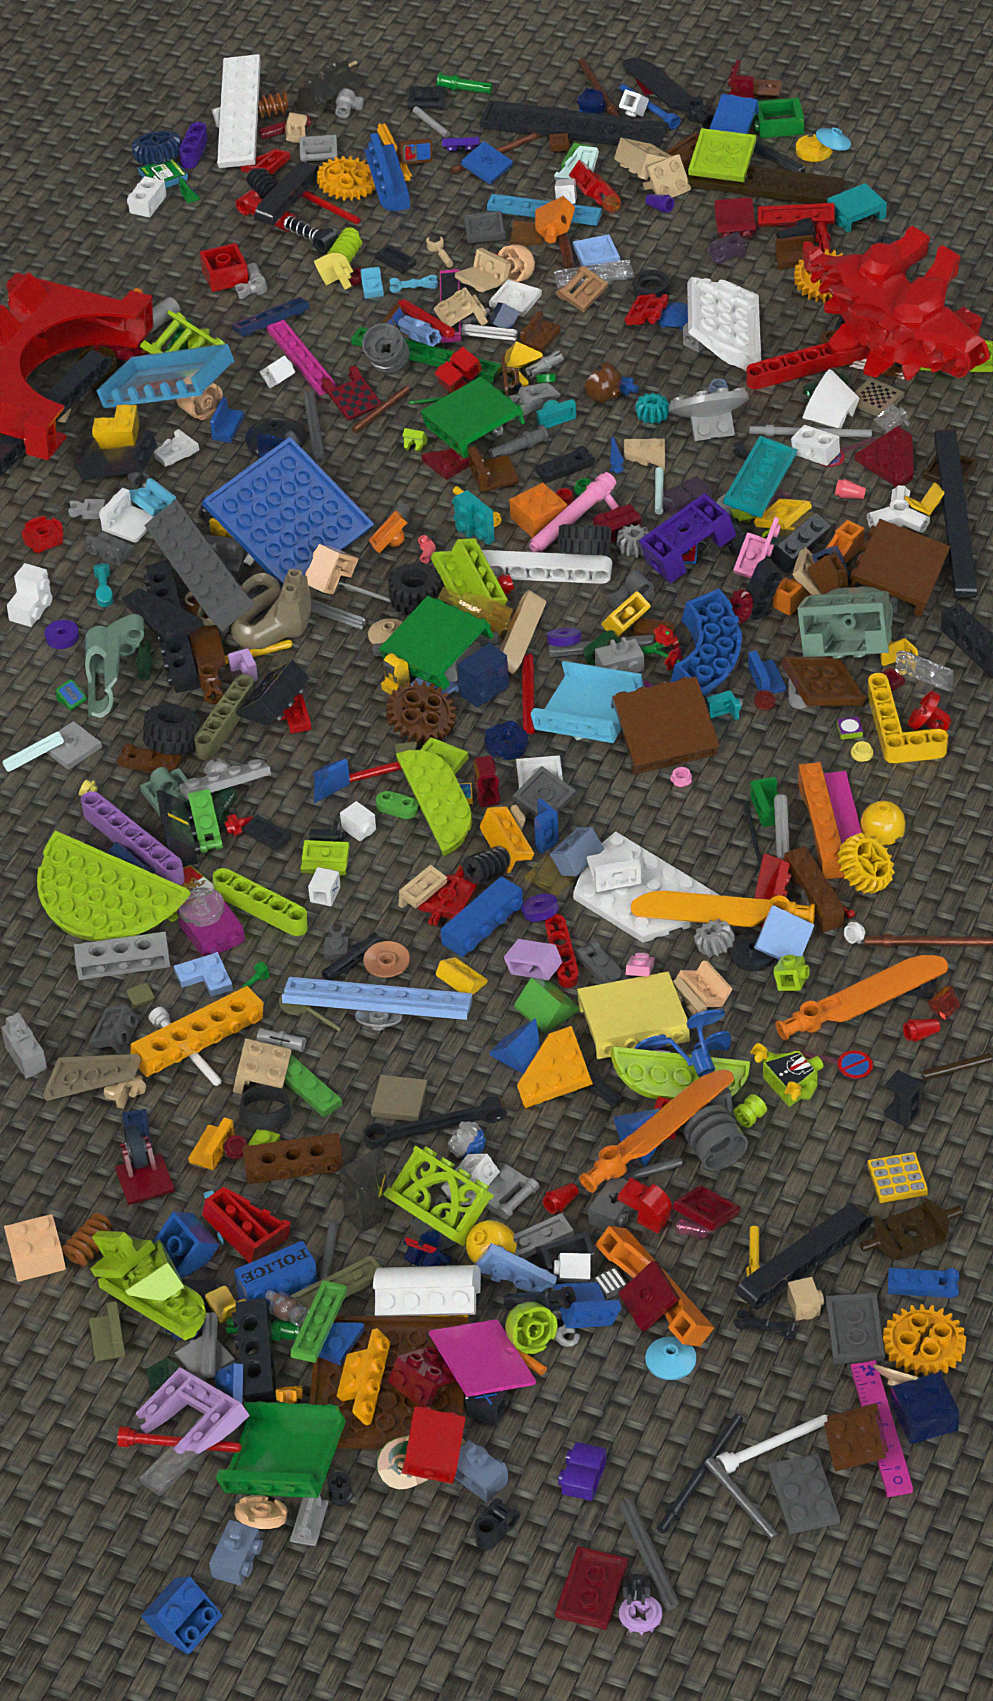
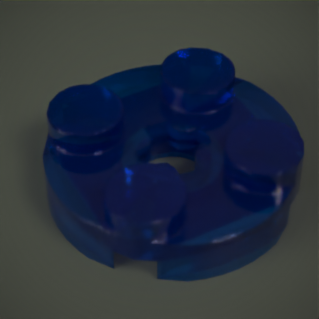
(509, 731)

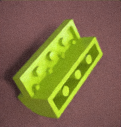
(468, 571)

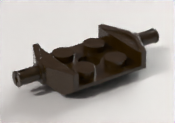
(926, 1220)

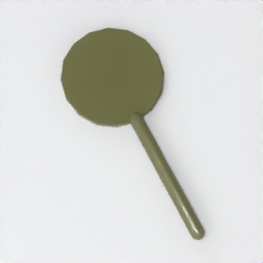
(296, 1009)

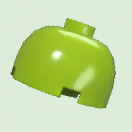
(530, 1327)

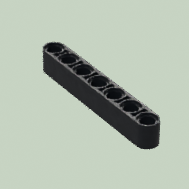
(286, 193)
(804, 1256)

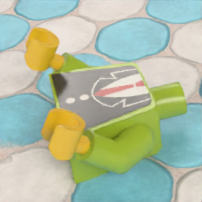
(789, 1073)

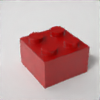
(223, 267)

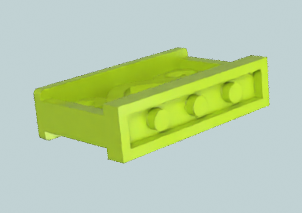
(408, 1197)

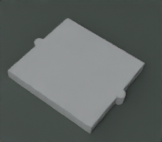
(192, 1357)

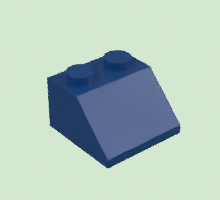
(187, 1242)

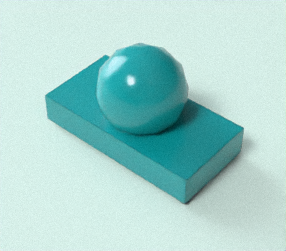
(556, 413)

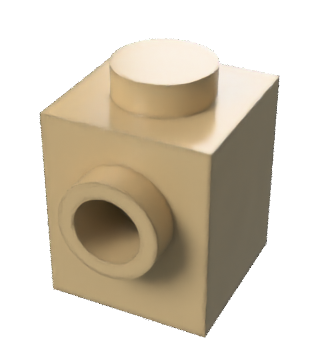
(804, 1298)

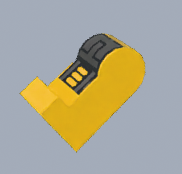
(396, 673)

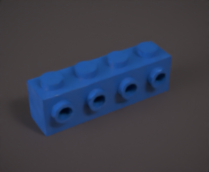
(482, 916)

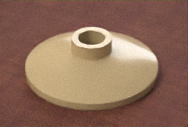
(382, 630)
(894, 1377)

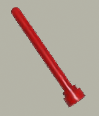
(129, 1437)

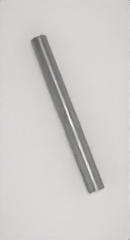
(741, 1498)

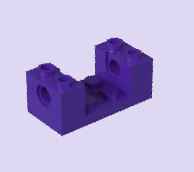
(666, 543)

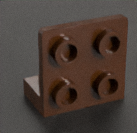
(491, 472)

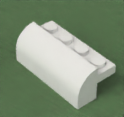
(426, 1290)

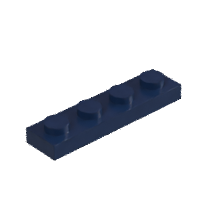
(263, 319)

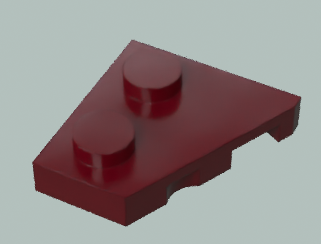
(122, 352)
(445, 462)

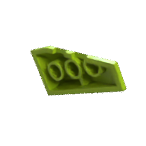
(155, 1276)

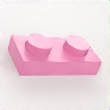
(640, 965)

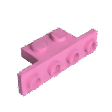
(754, 550)

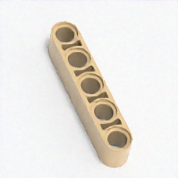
(522, 629)

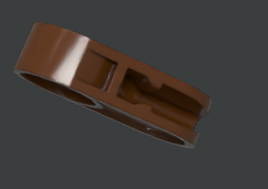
(646, 627)

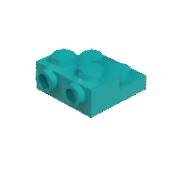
(473, 517)

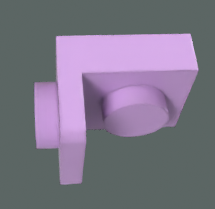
(244, 661)

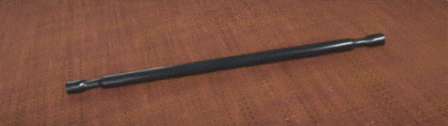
(752, 831)

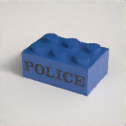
(281, 1271)

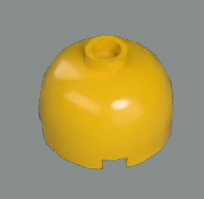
(884, 821)
(486, 1233)

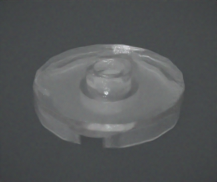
(202, 907)

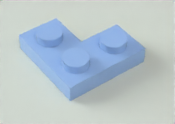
(206, 969)

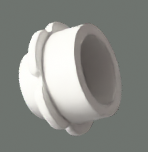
(854, 932)

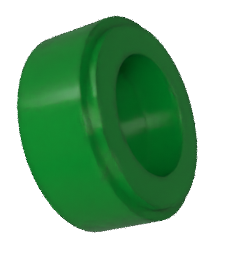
(546, 377)

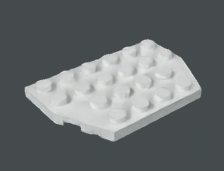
(725, 320)
(616, 903)

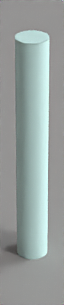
(659, 473)

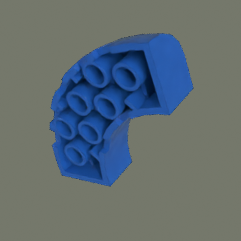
(715, 641)

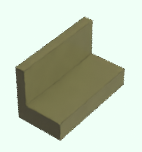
(107, 1334)

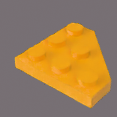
(554, 1070)

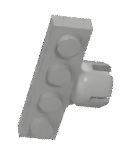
(222, 775)

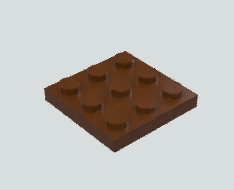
(823, 681)

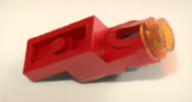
(595, 187)

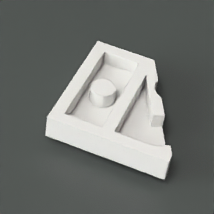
(176, 449)

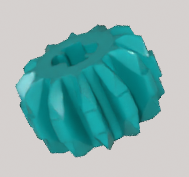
(652, 408)

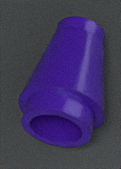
(661, 202)

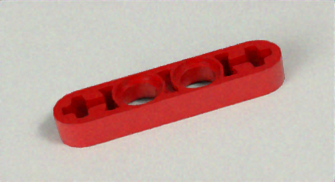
(564, 950)

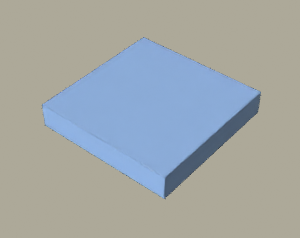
(596, 250)
(783, 934)

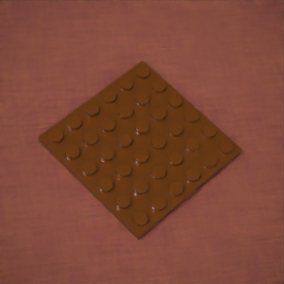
(392, 1408)

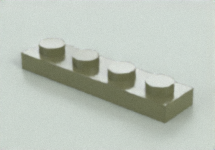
(354, 1277)

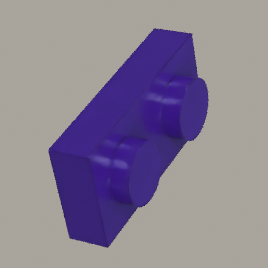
(453, 144)

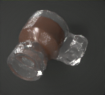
(286, 1308)

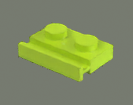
(325, 855)

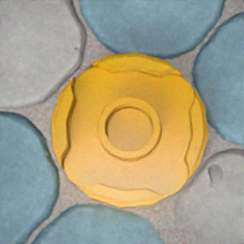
(811, 149)

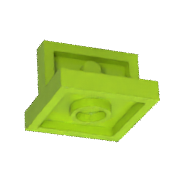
(119, 1253)

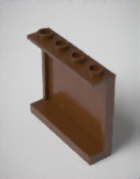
(900, 563)
(665, 725)

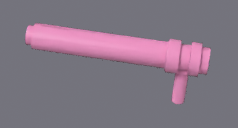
(594, 493)

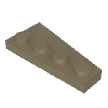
(86, 1073)

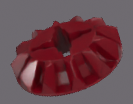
(743, 598)

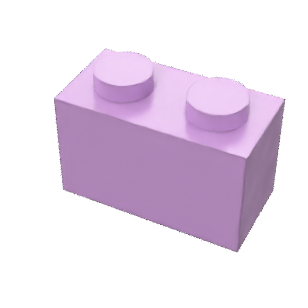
(533, 959)

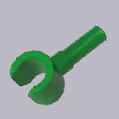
(261, 973)

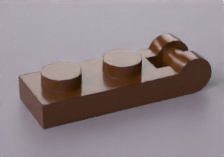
(146, 759)

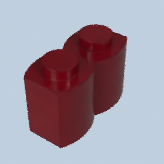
(486, 781)

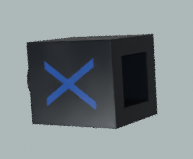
(486, 1406)

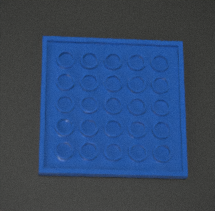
(285, 510)

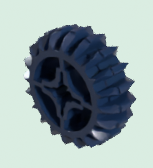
(156, 147)

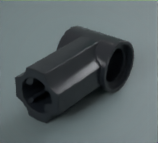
(800, 228)

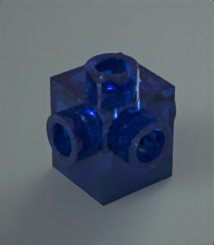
(591, 101)

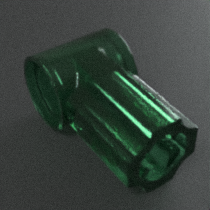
(222, 803)

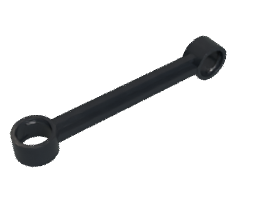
(436, 1122)

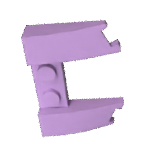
(221, 1411)

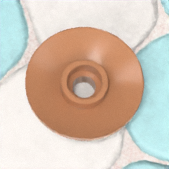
(386, 959)

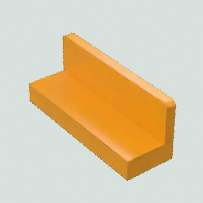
(503, 831)

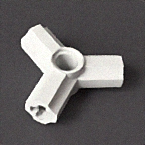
(900, 513)

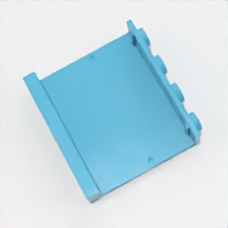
(584, 702)

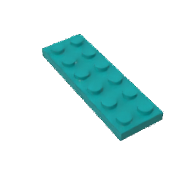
(760, 476)

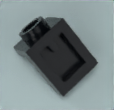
(334, 835)

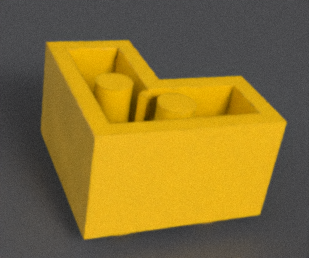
(117, 431)

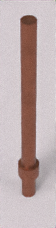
(610, 108)
(504, 148)
(889, 940)

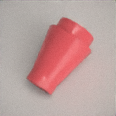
(849, 490)

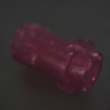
(691, 1229)

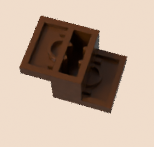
(856, 1437)

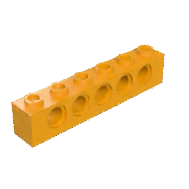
(197, 1030)

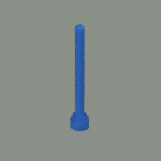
(672, 119)

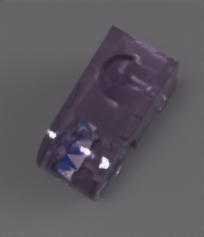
(726, 248)

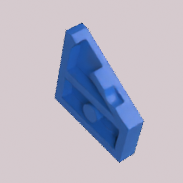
(341, 1341)
(230, 1381)

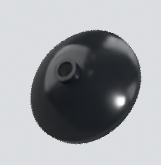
(275, 426)

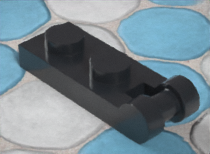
(565, 465)

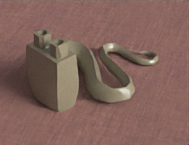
(284, 619)

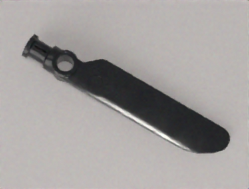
(668, 90)

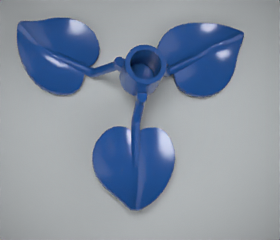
(700, 1056)

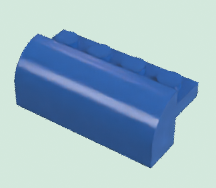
(387, 175)

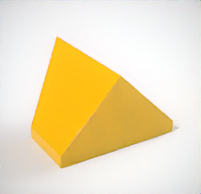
(521, 355)

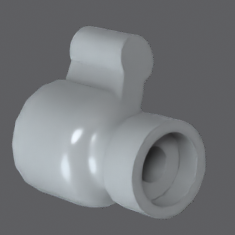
(345, 101)

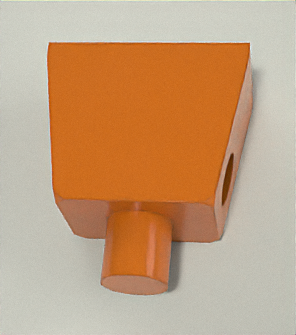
(554, 218)

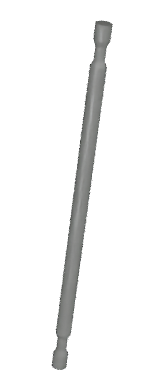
(364, 591)

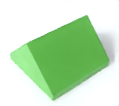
(546, 1004)

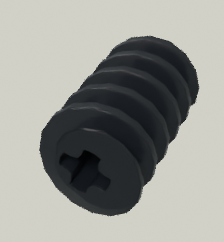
(261, 181)
(486, 864)

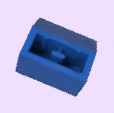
(182, 1614)

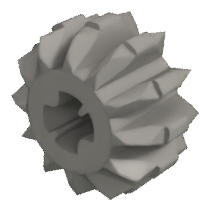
(628, 539)
(714, 938)

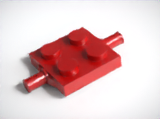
(450, 898)

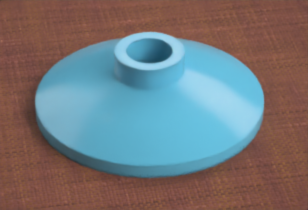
(833, 138)
(670, 1365)

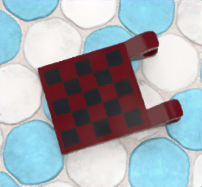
(352, 397)

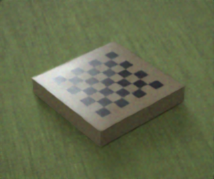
(877, 396)

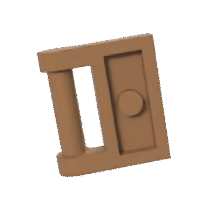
(586, 293)

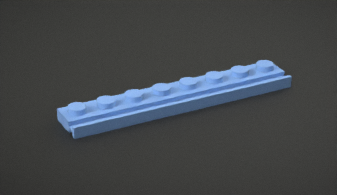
(377, 998)

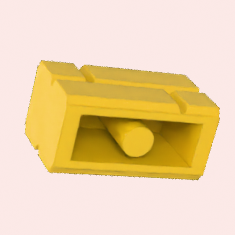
(626, 614)

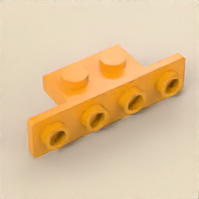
(363, 1376)

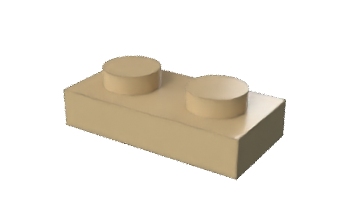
(688, 998)

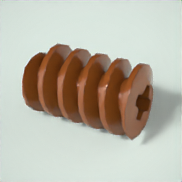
(272, 104)
(82, 1245)

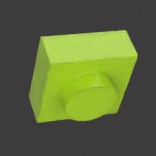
(264, 1136)

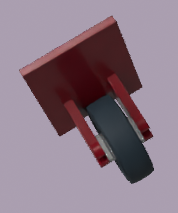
(147, 1174)

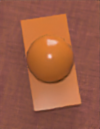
(389, 533)

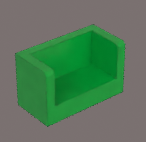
(762, 796)

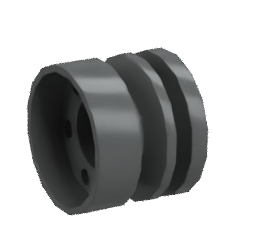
(385, 338)
(715, 1137)

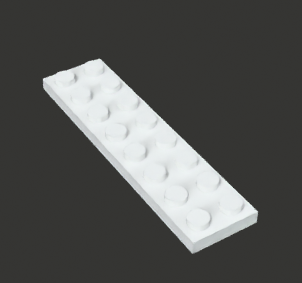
(239, 111)

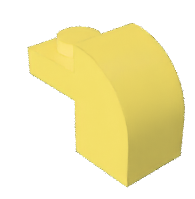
(334, 267)

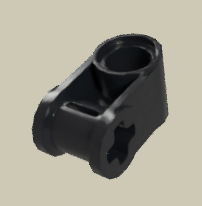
(496, 1521)

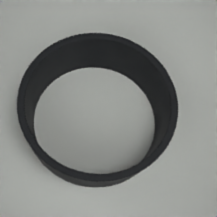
(264, 1121)

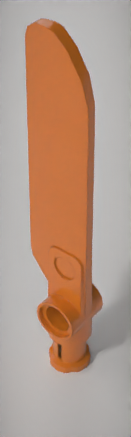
(864, 995)
(654, 1131)

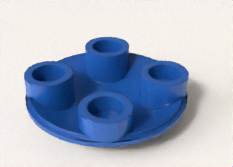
(674, 315)

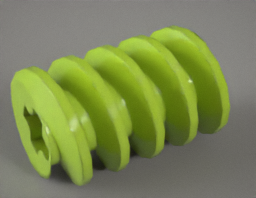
(347, 243)

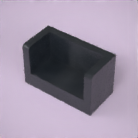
(906, 1100)
(573, 1243)

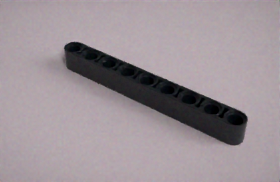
(65, 392)

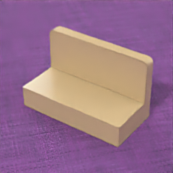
(421, 887)

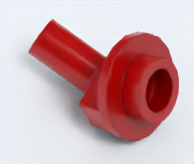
(234, 825)

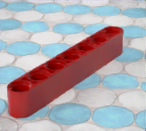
(800, 364)

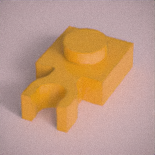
(289, 1394)

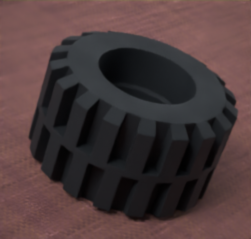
(584, 539)
(411, 585)
(170, 729)

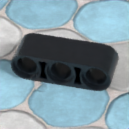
(763, 587)

